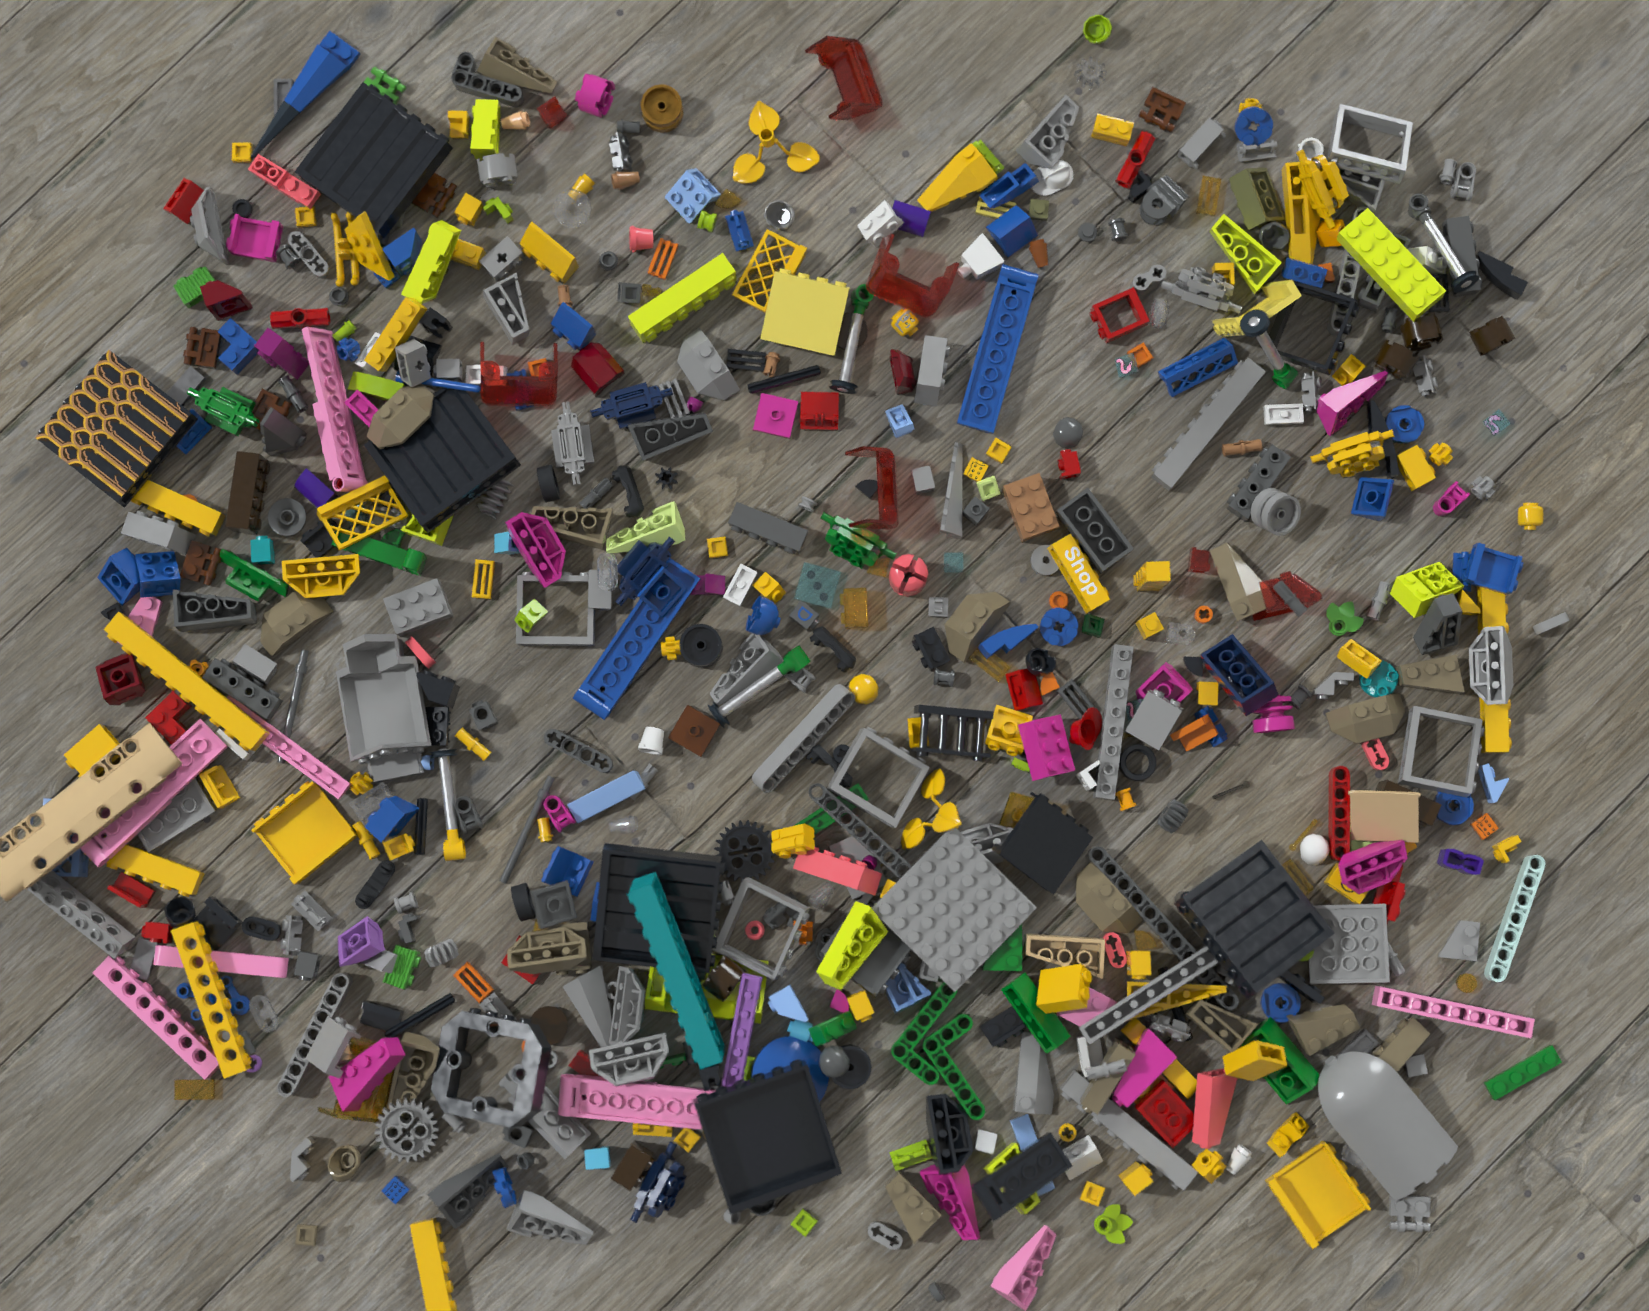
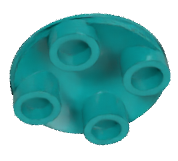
(1381, 682)

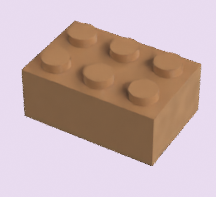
(1030, 507)

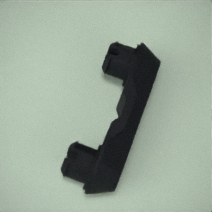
(627, 479)
(823, 635)
(819, 752)
(375, 884)

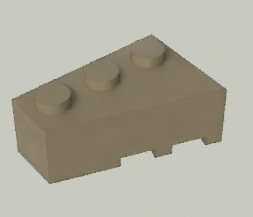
(1433, 674)
(1220, 1025)
(1323, 1027)
(913, 1207)

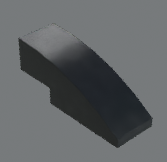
(1500, 275)

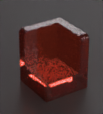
(551, 112)
(1198, 561)

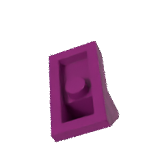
(710, 585)

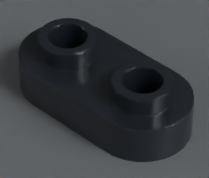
(262, 928)

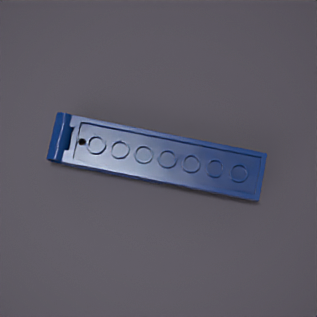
(997, 349)
(630, 649)

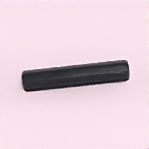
(421, 826)

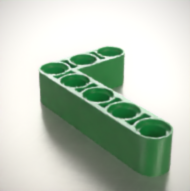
(406, 560)
(921, 1030)
(951, 1067)

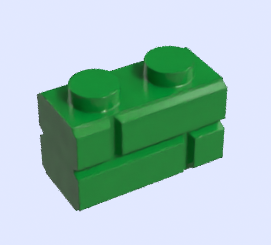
(832, 1028)

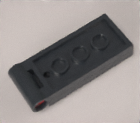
(1021, 1176)

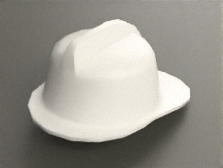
(1053, 179)

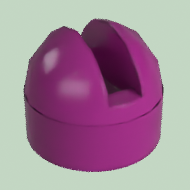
(694, 404)
(871, 861)

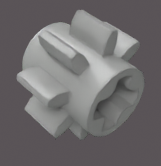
(1483, 487)

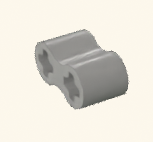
(1148, 279)

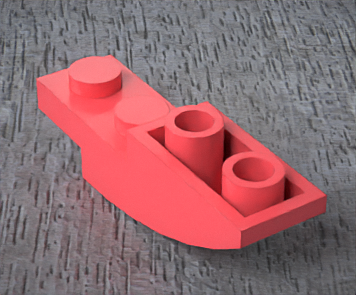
(284, 182)

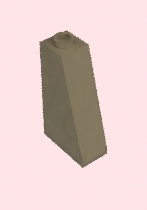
(1101, 1088)

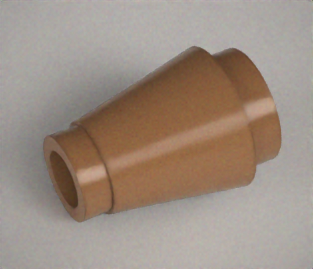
(624, 179)

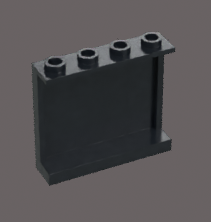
(1044, 843)

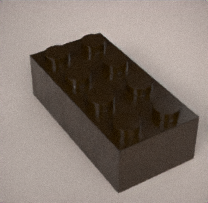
(247, 493)

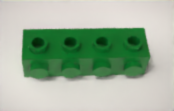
(1044, 1027)

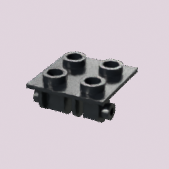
(438, 725)

